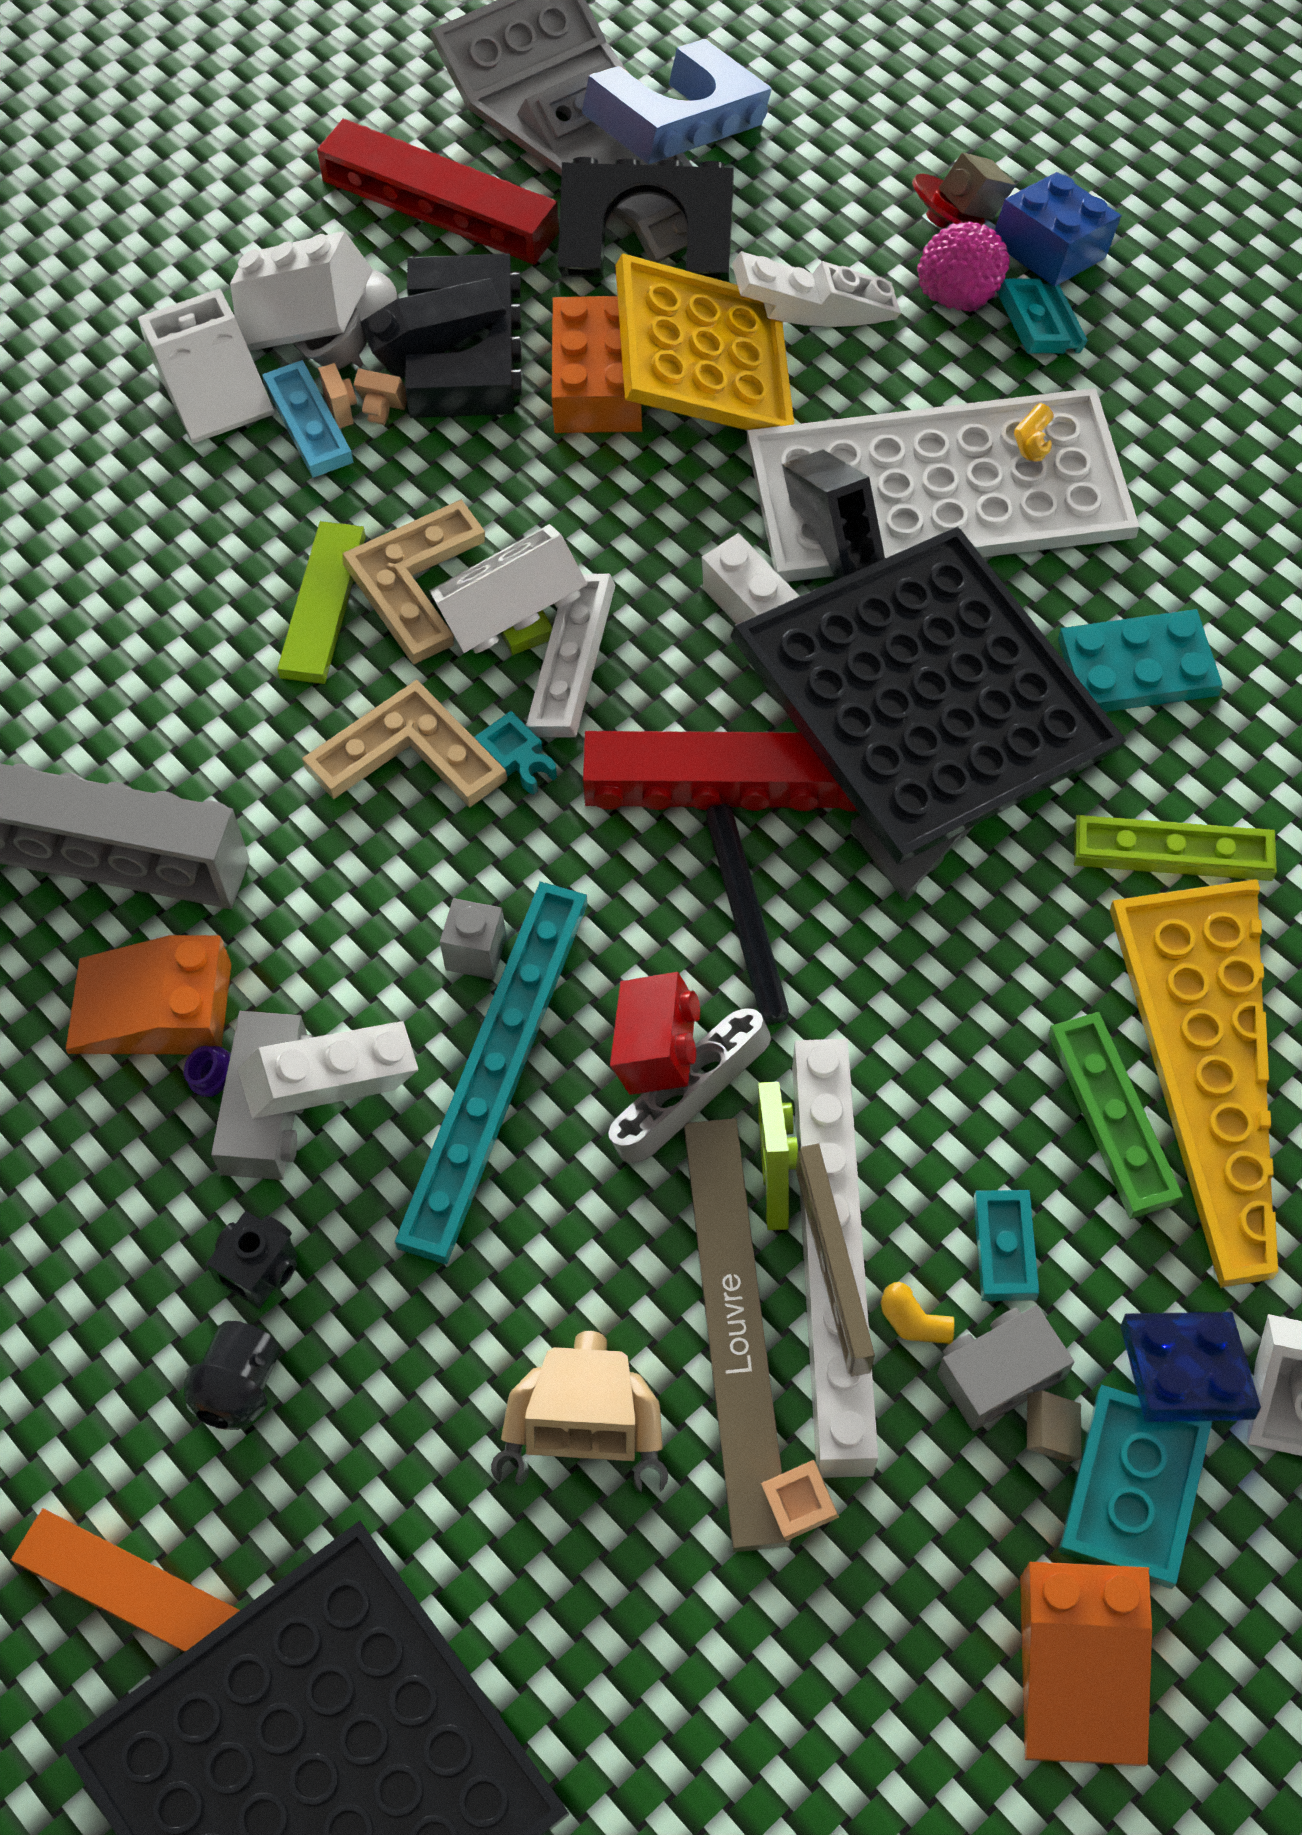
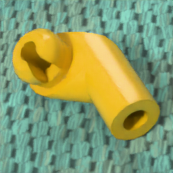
(1030, 435)
(909, 1318)

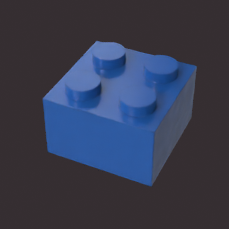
(1056, 228)

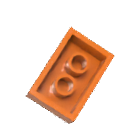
(589, 368)

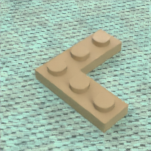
(386, 568)
(406, 720)

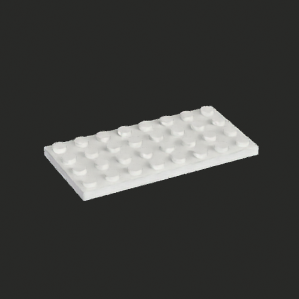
(956, 470)

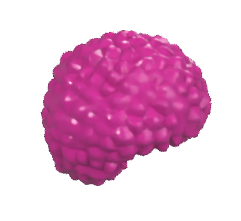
(963, 266)

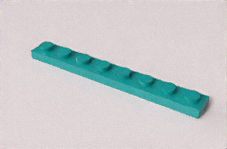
(491, 1074)

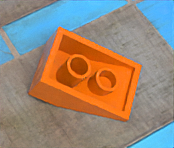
(151, 997)
(1086, 1663)

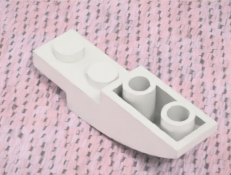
(822, 298)

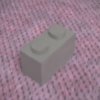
(1003, 1365)

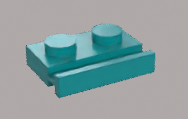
(1041, 316)

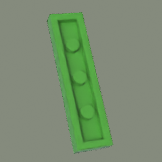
(1115, 1115)

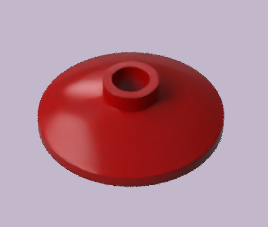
(940, 208)

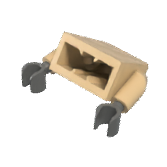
(583, 1408)

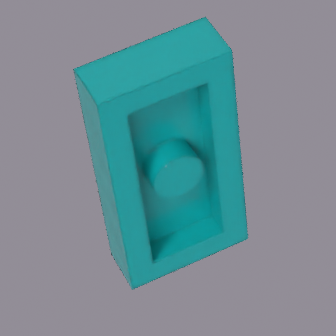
(1005, 1245)

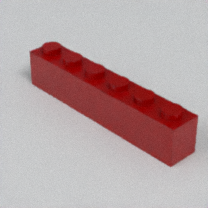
(439, 191)
(706, 770)

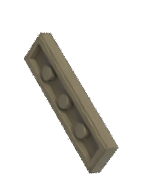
(834, 1261)

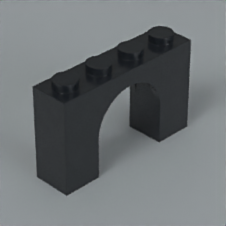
(595, 190)
(478, 378)

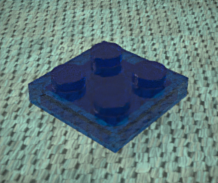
(1189, 1367)

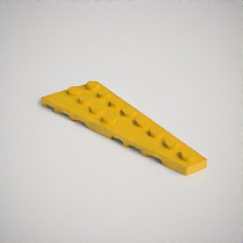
(1202, 1011)

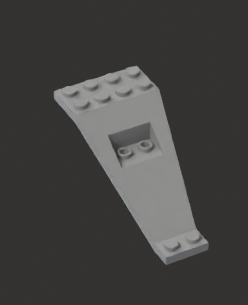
(525, 64)

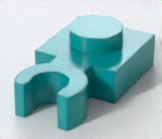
(517, 749)

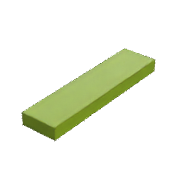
(320, 605)
(1174, 847)

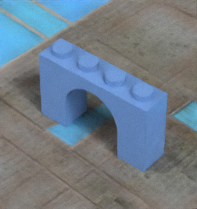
(655, 127)

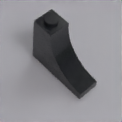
(837, 508)

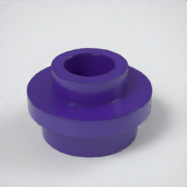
(207, 1070)

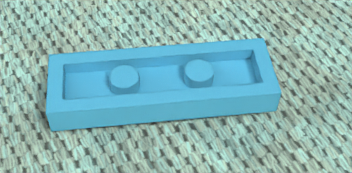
(307, 418)

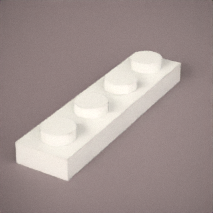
(571, 660)

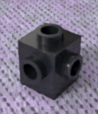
(253, 1258)

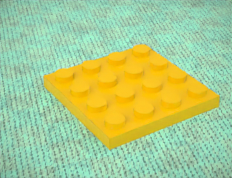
(700, 347)

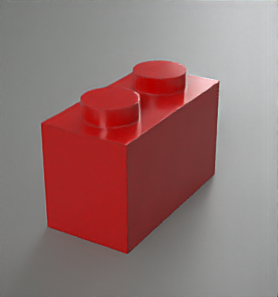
(654, 1033)

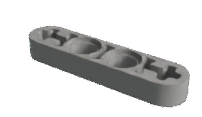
(732, 1043)

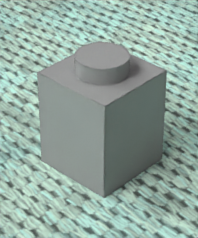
(473, 938)

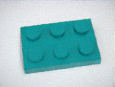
(1142, 660)
(1134, 1488)

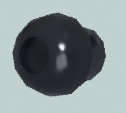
(231, 1378)

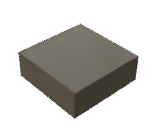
(1053, 1426)

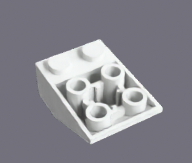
(205, 365)

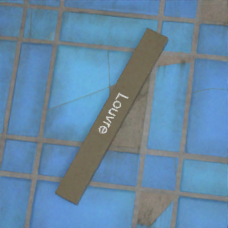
(734, 1332)

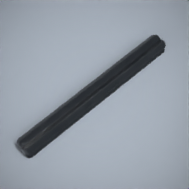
(747, 914)

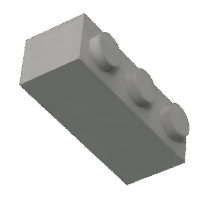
(265, 1143)

